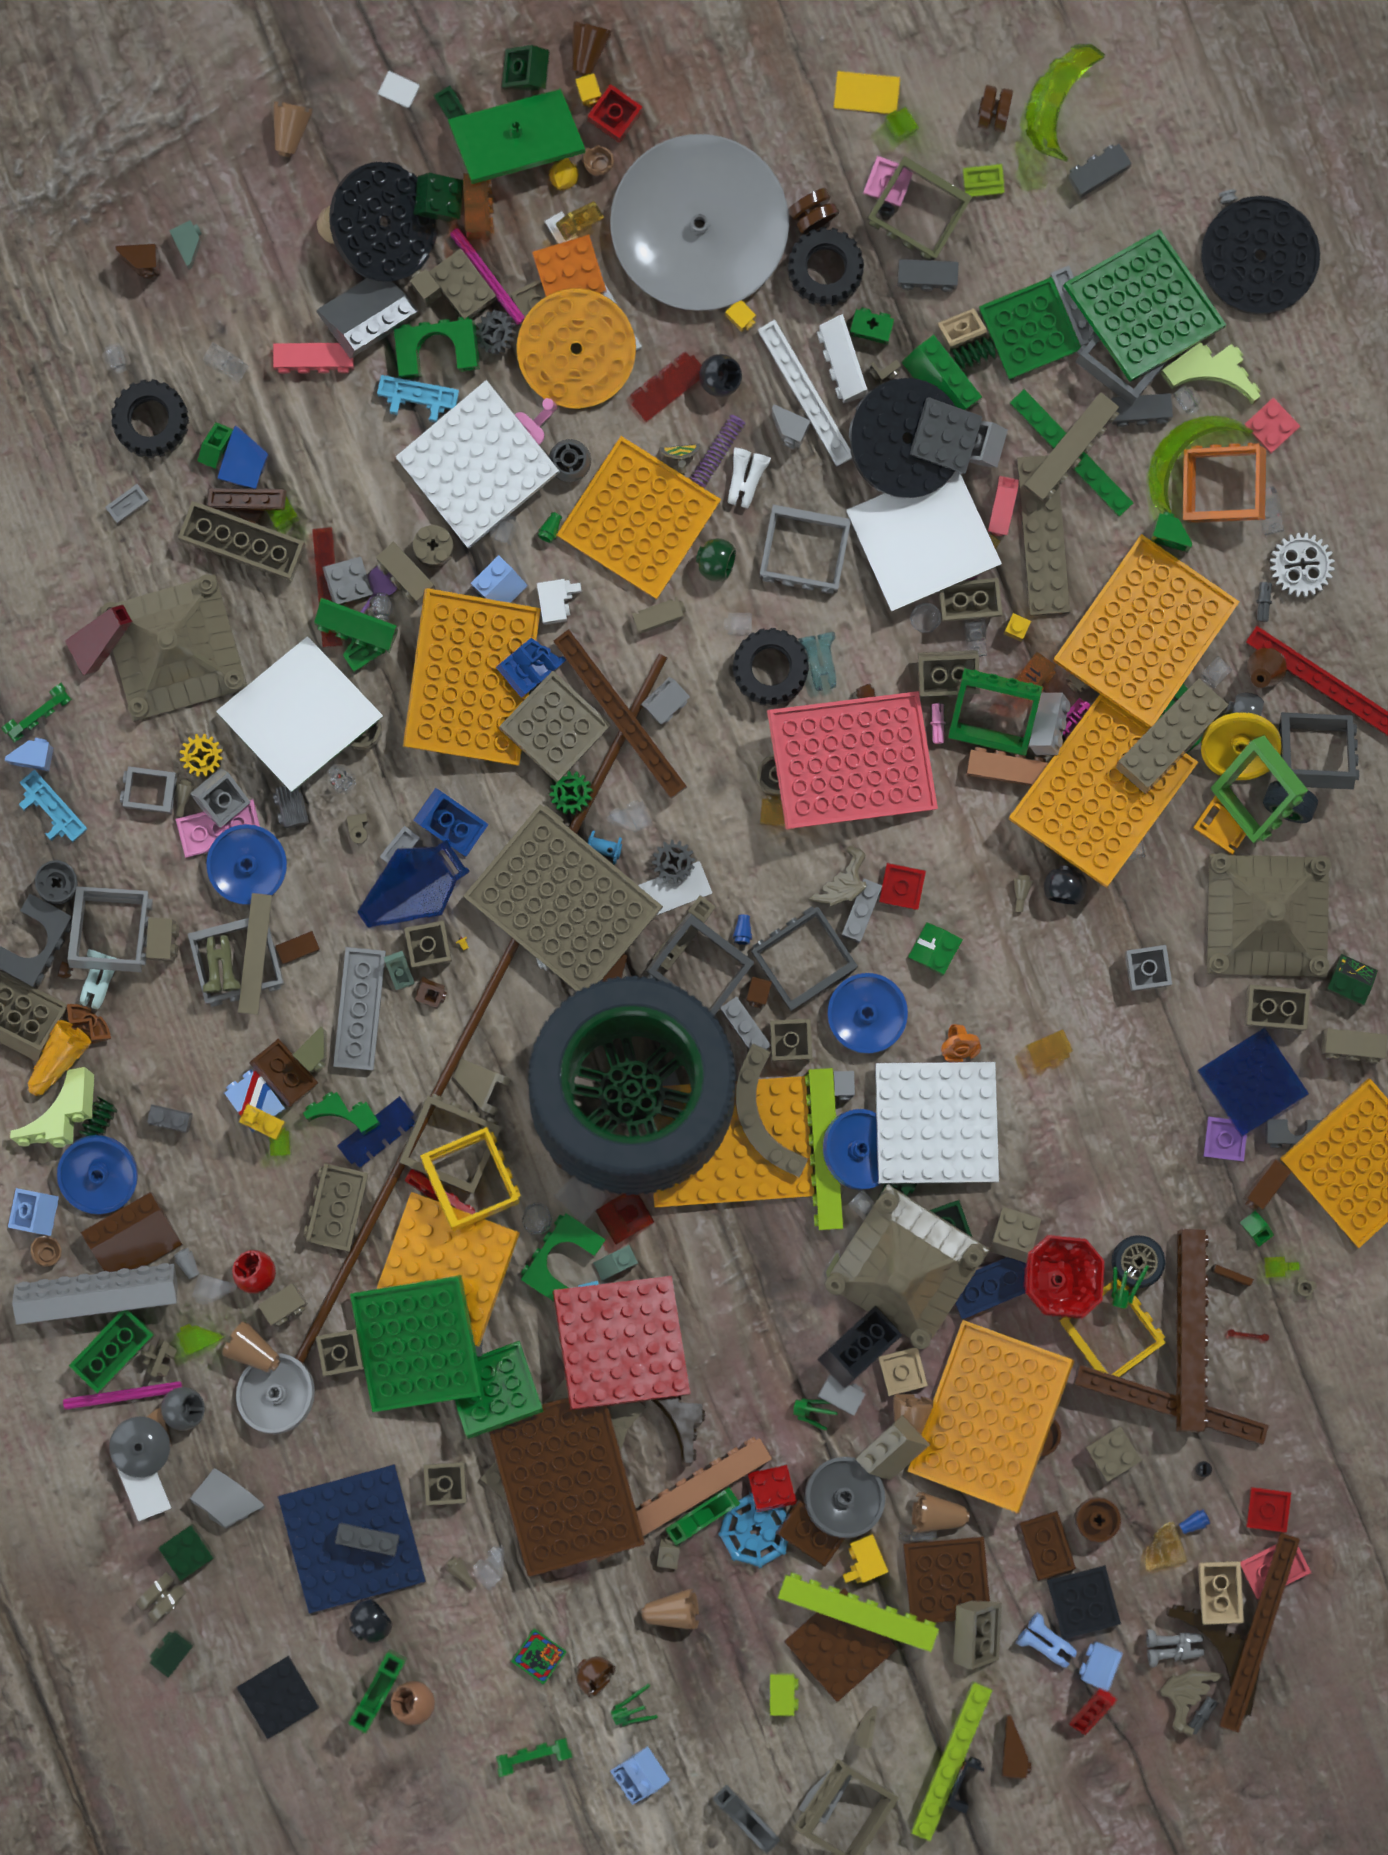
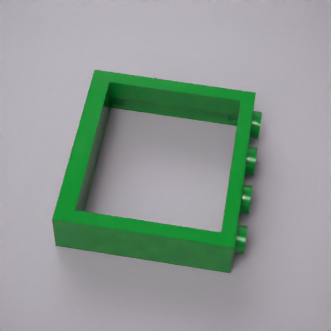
(988, 737)

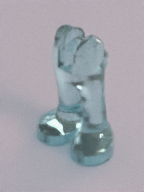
(825, 641)

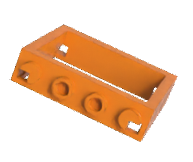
(1189, 483)

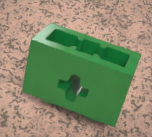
(881, 331)

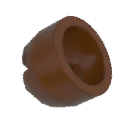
(64, 967)

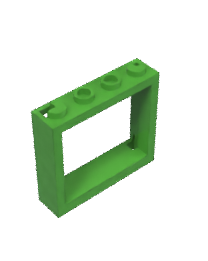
(1282, 772)

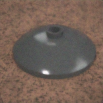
(154, 1449)

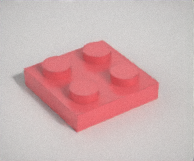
(1272, 425)

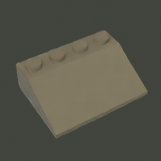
(26, 1016)

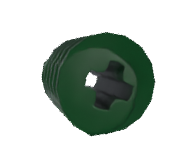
(974, 353)
(99, 1118)

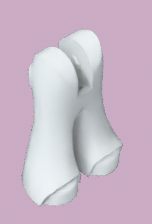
(758, 466)

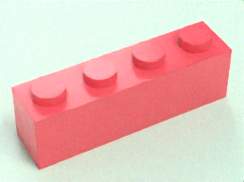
(311, 357)

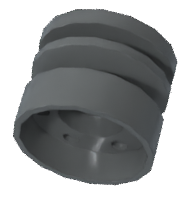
(59, 871)

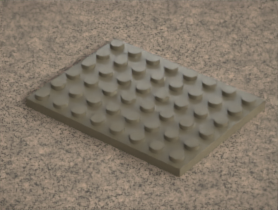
(563, 900)

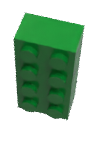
(112, 1350)

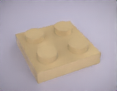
(902, 1371)

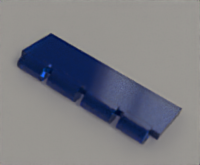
(390, 1118)

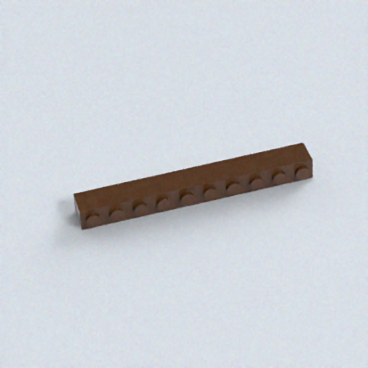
(1191, 1331)

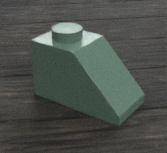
(187, 240)
(615, 1262)

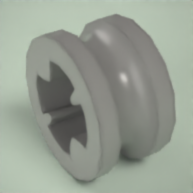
(1228, 196)

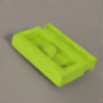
(983, 180)

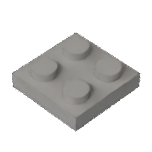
(347, 581)

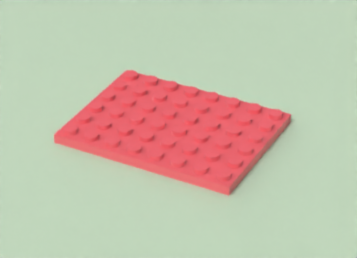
(852, 760)

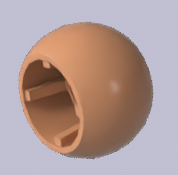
(412, 1703)

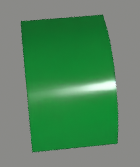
(1257, 1228)

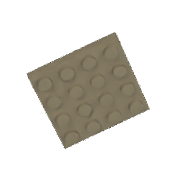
(554, 726)

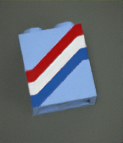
(255, 1092)

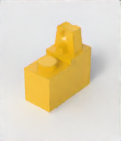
(262, 1122)
(869, 1559)

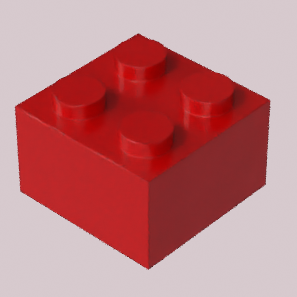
(615, 113)

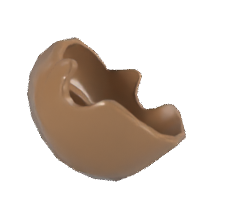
(598, 160)
(46, 1251)

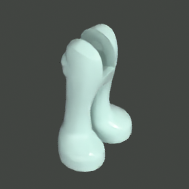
(90, 984)

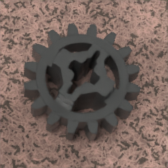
(494, 331)
(682, 857)

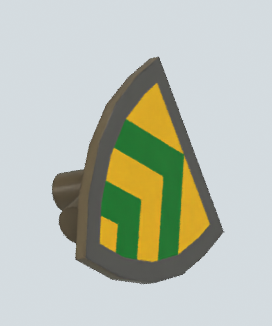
(680, 453)

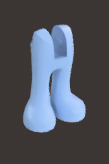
(1037, 1625)

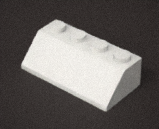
(842, 359)

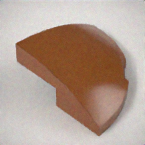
(88, 1022)

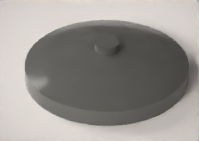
(844, 1498)

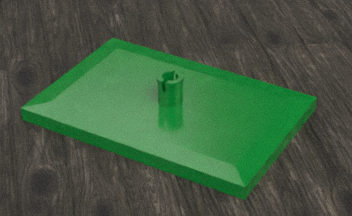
(516, 136)

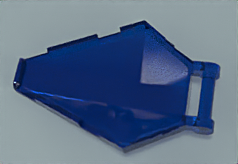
(412, 886)

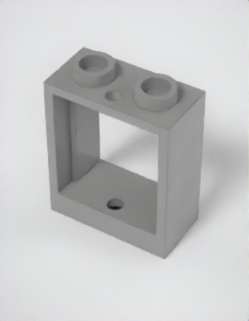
(169, 790)

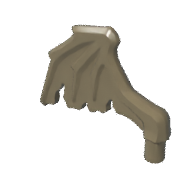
(846, 885)
(1185, 1691)

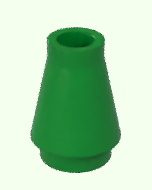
(549, 529)

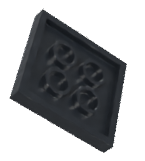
(1084, 1602)
(278, 1697)

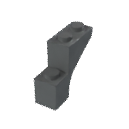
(746, 1819)

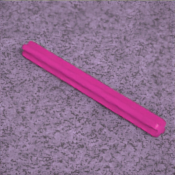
(487, 275)
(121, 1395)

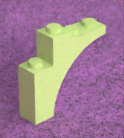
(1223, 368)
(57, 1123)

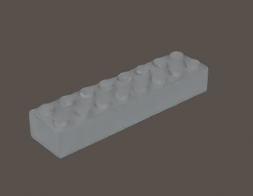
(95, 1293)

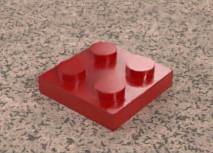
(902, 886)
(772, 1488)
(1268, 1509)

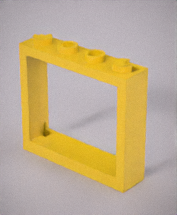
(497, 1156)
(1145, 1319)

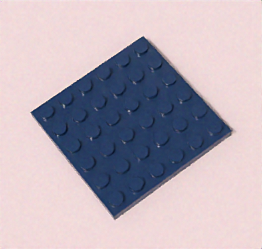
(341, 1573)

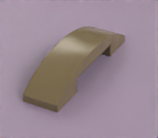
(701, 910)

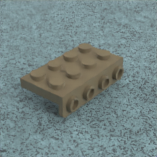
(336, 1207)

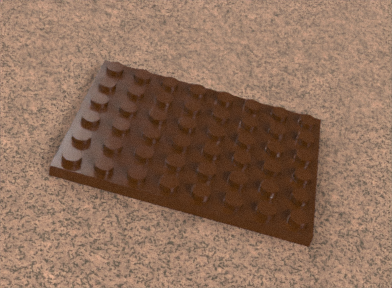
(566, 1486)

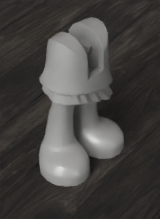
(1182, 1651)

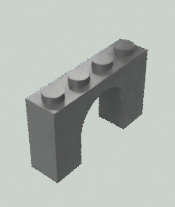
(56, 924)

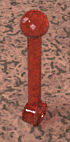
(1264, 1337)

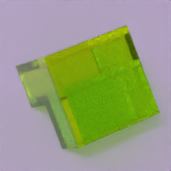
(901, 124)
(283, 519)

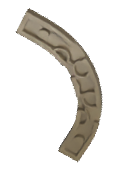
(751, 1120)

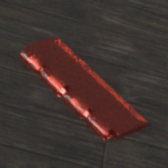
(664, 391)

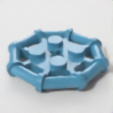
(749, 1540)

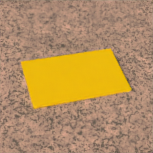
(866, 92)

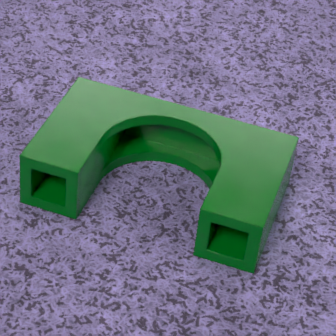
(410, 339)
(566, 1230)
(378, 1691)

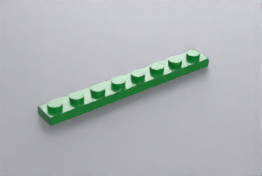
(1087, 468)

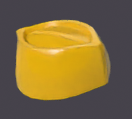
(564, 174)

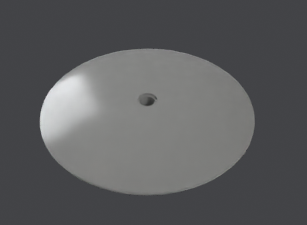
(708, 182)

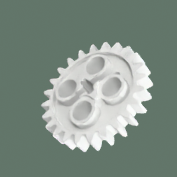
(1299, 547)

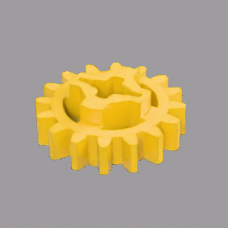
(192, 757)

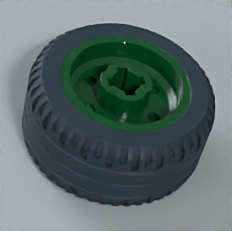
(1301, 813)

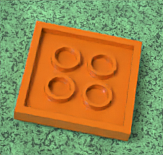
(569, 266)

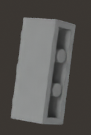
(1049, 724)
(861, 911)
(744, 1024)

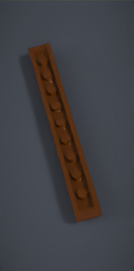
(620, 714)
(1166, 1403)
(1259, 1632)

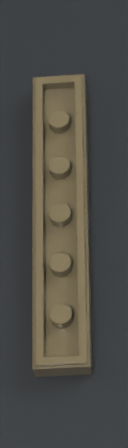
(255, 954)

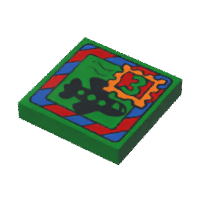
(539, 1656)

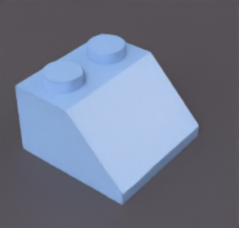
(499, 582)
(32, 754)
(33, 1212)

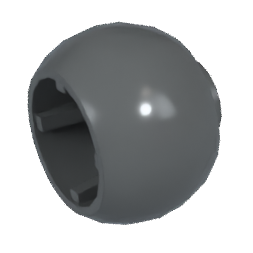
(569, 445)
(1246, 703)
(182, 1408)

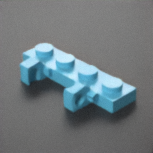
(402, 390)
(41, 794)

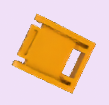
(1222, 829)

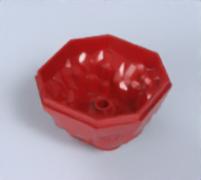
(1078, 1275)

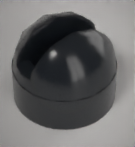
(886, 214)
(1199, 1469)

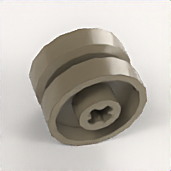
(162, 1598)

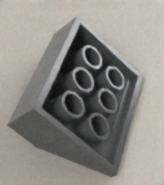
(366, 314)

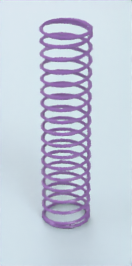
(694, 478)

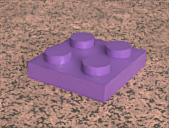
(1223, 1140)

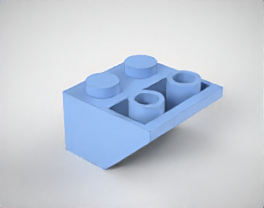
(640, 1775)

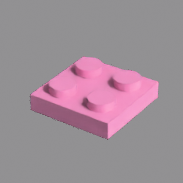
(879, 178)

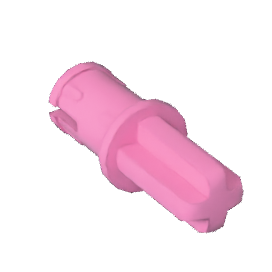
(938, 723)

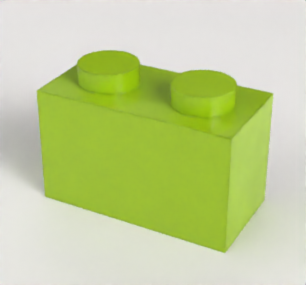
(782, 1694)

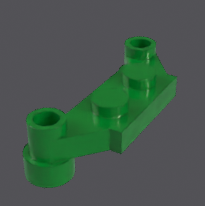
(59, 697)
(506, 1763)

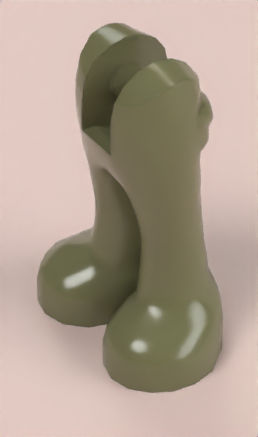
(213, 957)

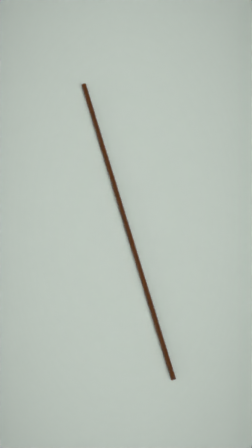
(465, 1039)

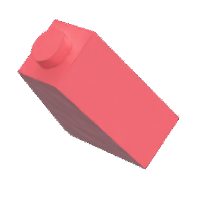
(1003, 506)

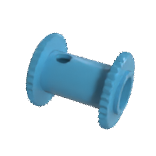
(602, 846)

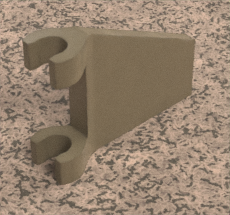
(479, 1083)

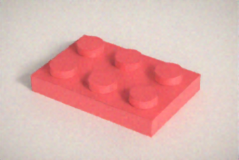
(1256, 1568)

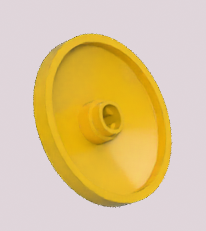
(1230, 736)

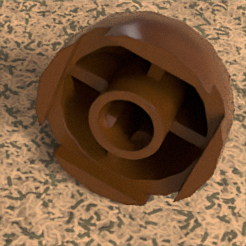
(593, 1674)

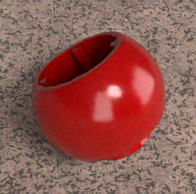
(254, 1271)

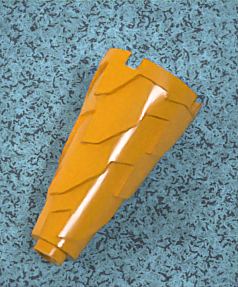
(58, 1055)

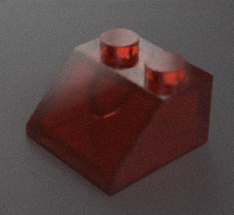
(624, 1217)

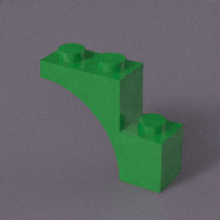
(333, 1105)
(702, 1516)

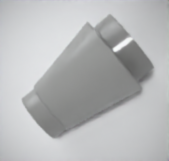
(186, 1262)

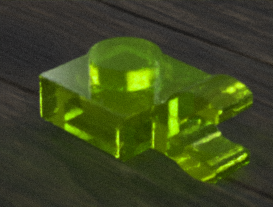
(1276, 1266)

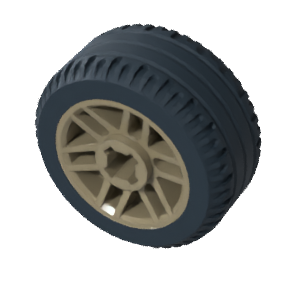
(1147, 1251)

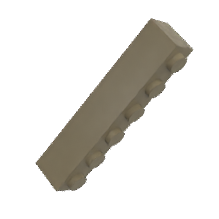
(1072, 446)

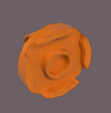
(960, 1044)

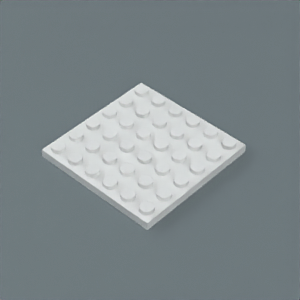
(477, 464)
(936, 1122)

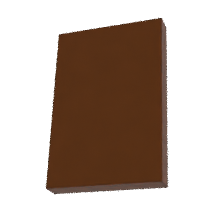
(283, 1073)
(807, 1537)
(1047, 1545)

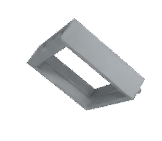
(810, 517)
(108, 895)
(221, 930)

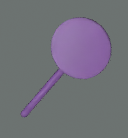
(379, 584)

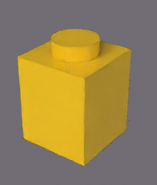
(588, 90)
(741, 316)
(1017, 627)

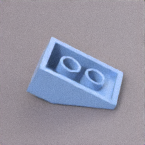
(1100, 1665)

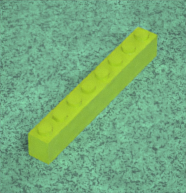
(822, 1114)
(859, 1613)
(951, 1761)

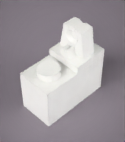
(552, 599)

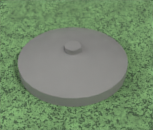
(276, 1399)

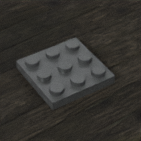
(945, 435)

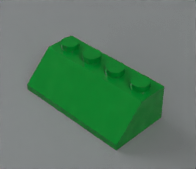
(936, 366)
(356, 626)

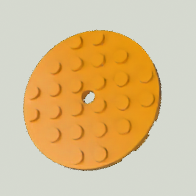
(580, 318)

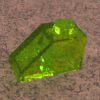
(196, 1338)

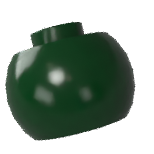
(716, 559)

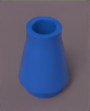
(742, 932)
(1197, 1521)

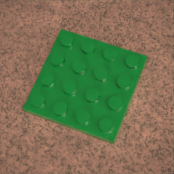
(1030, 328)
(507, 1392)

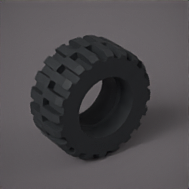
(835, 242)
(142, 393)
(764, 640)

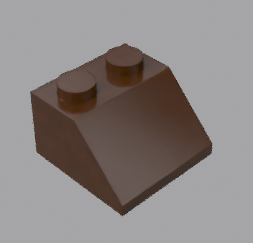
(141, 258)

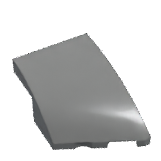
(225, 1499)

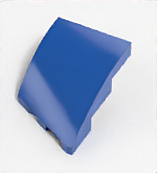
(242, 461)
(529, 666)

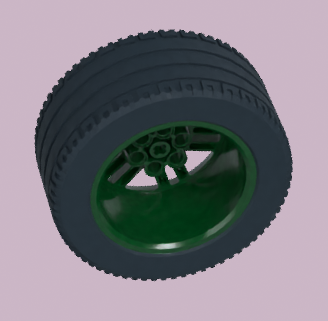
(621, 1011)

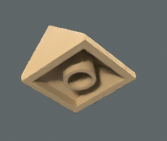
(962, 329)

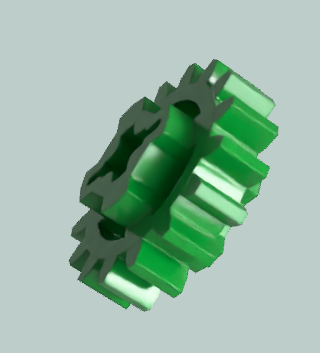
(576, 786)

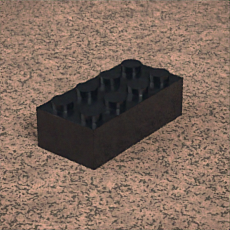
(859, 1347)

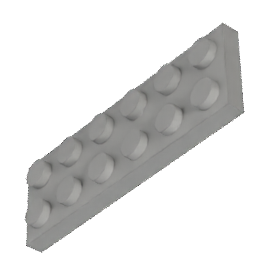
(359, 1008)

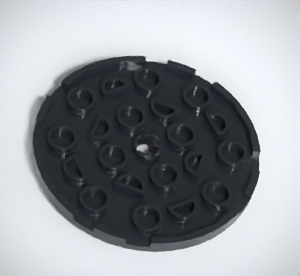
(356, 216)
(1267, 226)
(878, 442)

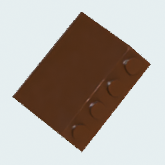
(132, 1236)

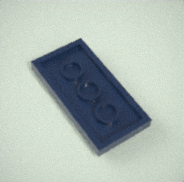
(992, 1286)

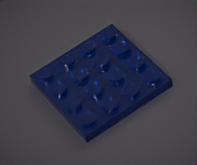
(1253, 1082)

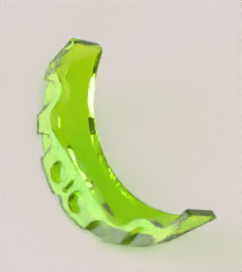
(1050, 93)
(1172, 447)

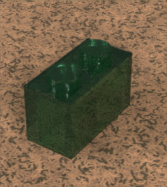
(171, 1653)

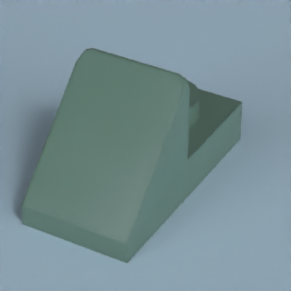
(399, 970)

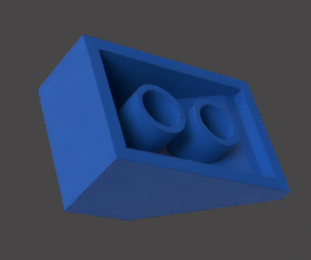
(450, 820)

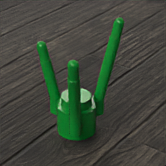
(1121, 1296)
(804, 1407)
(622, 1715)

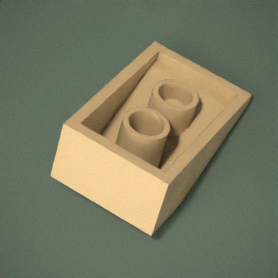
(1220, 1592)

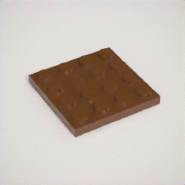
(945, 1576)
(838, 1651)

